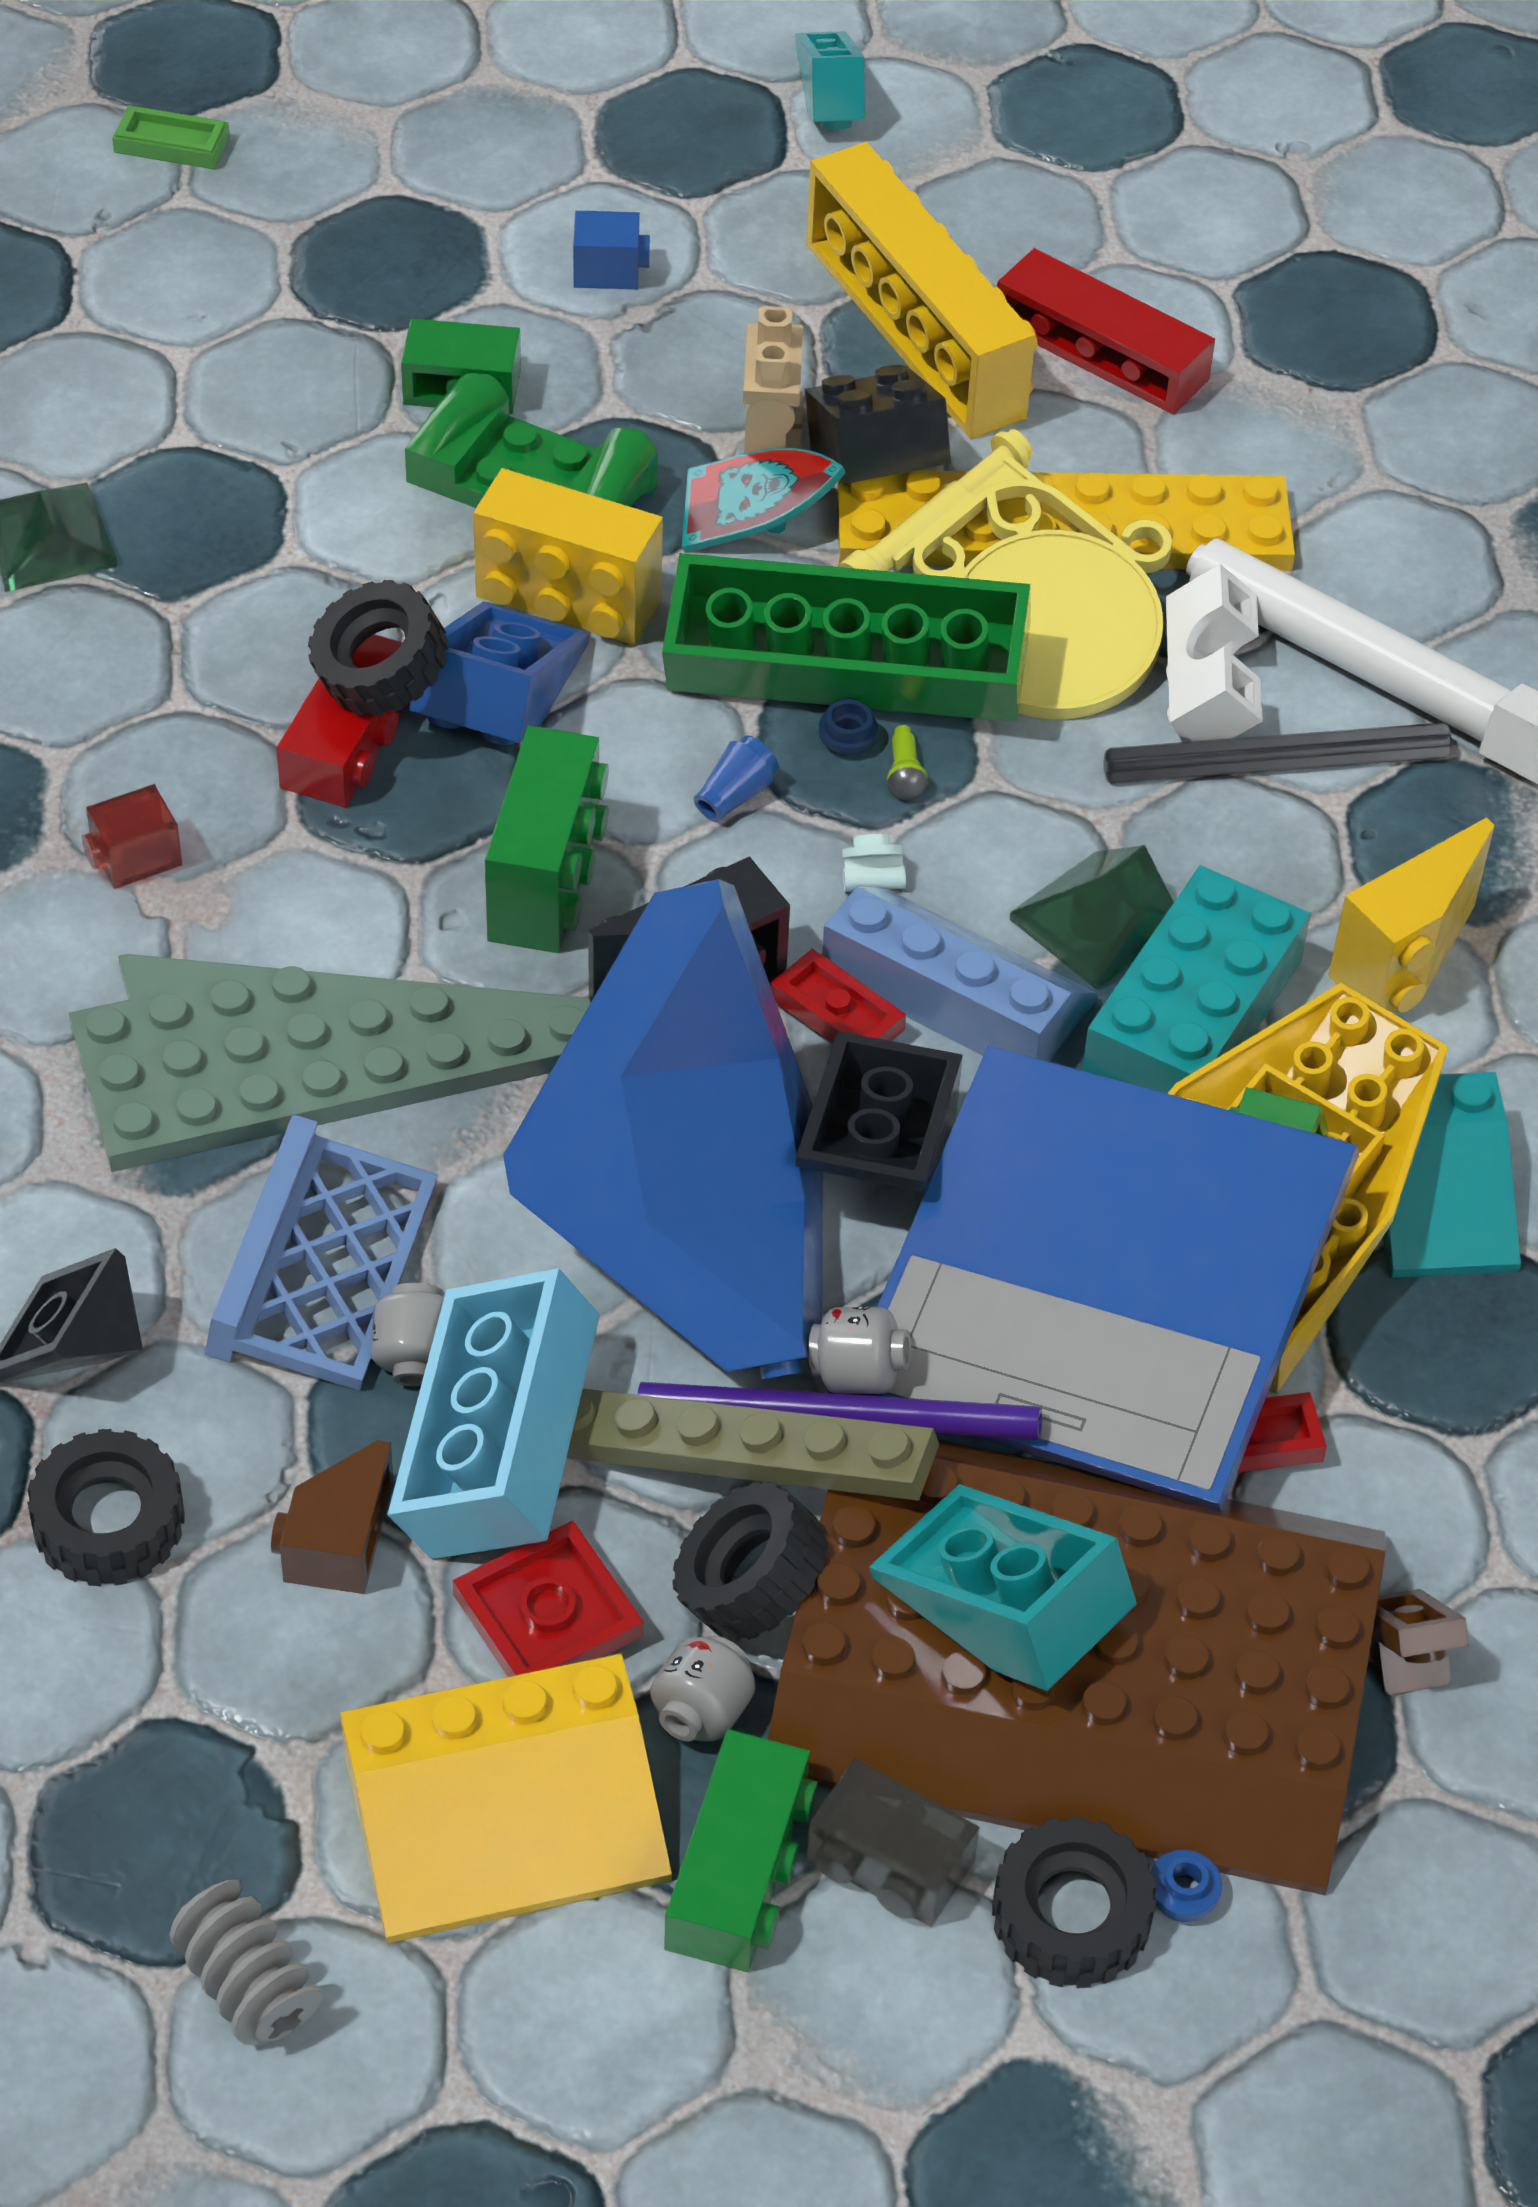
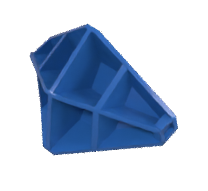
(679, 1137)

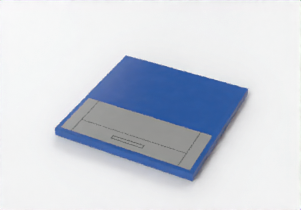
(1113, 1268)

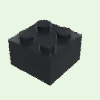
(878, 423)

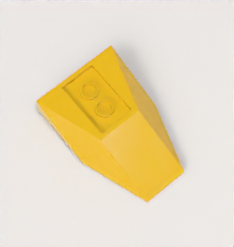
(1375, 1092)

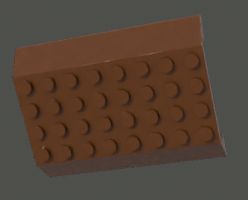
(1192, 1725)

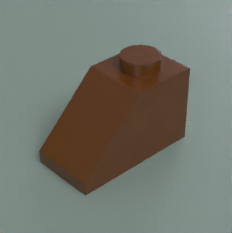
(336, 1522)

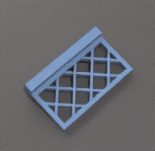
(265, 1253)

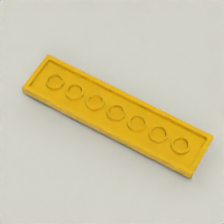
(1194, 509)

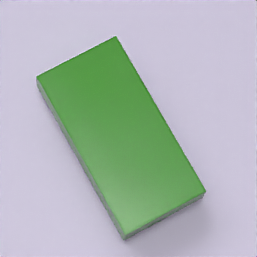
(171, 137)

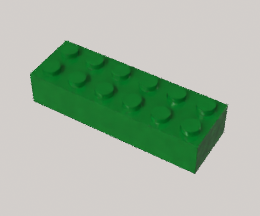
(847, 636)

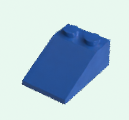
(501, 672)

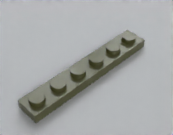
(753, 1444)

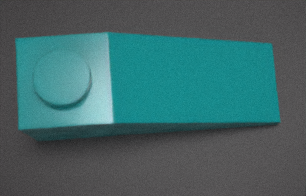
(831, 78)

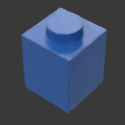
(608, 250)

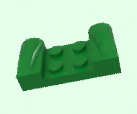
(474, 438)

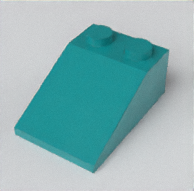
(1459, 1188)
(1010, 1583)

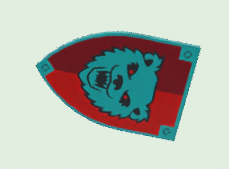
(753, 494)

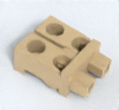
(773, 381)

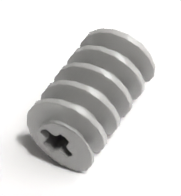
(244, 1965)

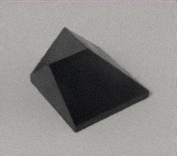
(73, 1320)

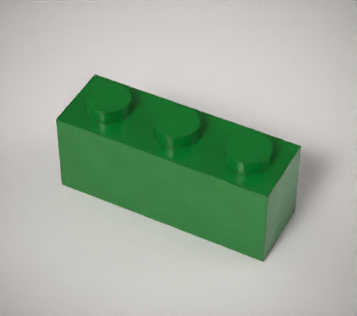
(740, 1852)

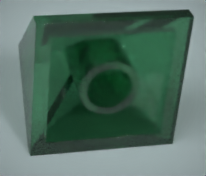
(51, 537)
(1098, 912)

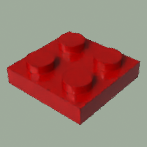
(548, 1604)

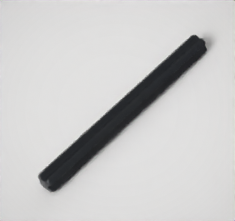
(1277, 752)

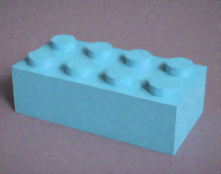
(495, 1415)

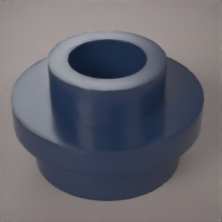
(848, 727)

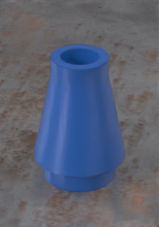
(738, 776)

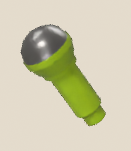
(906, 777)

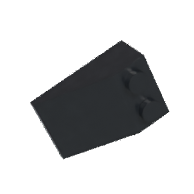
(882, 1111)

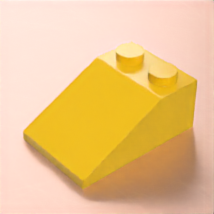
(1407, 920)

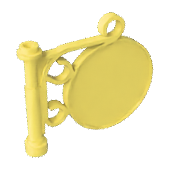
(1091, 596)

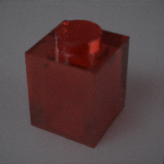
(132, 836)

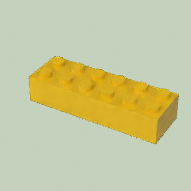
(920, 289)

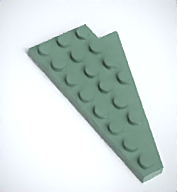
(237, 1049)

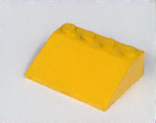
(504, 1797)

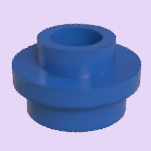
(1186, 1903)

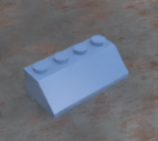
(953, 976)

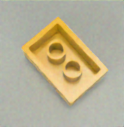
(568, 556)

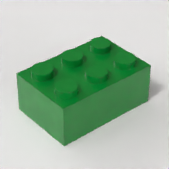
(545, 839)

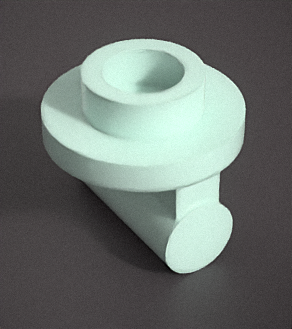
(873, 863)

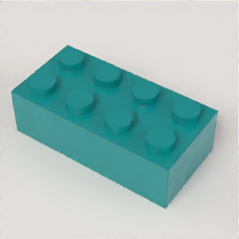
(1197, 983)

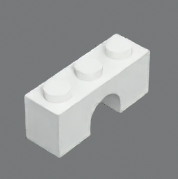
(1208, 686)

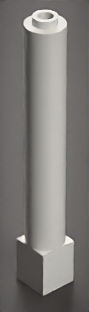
(1387, 659)

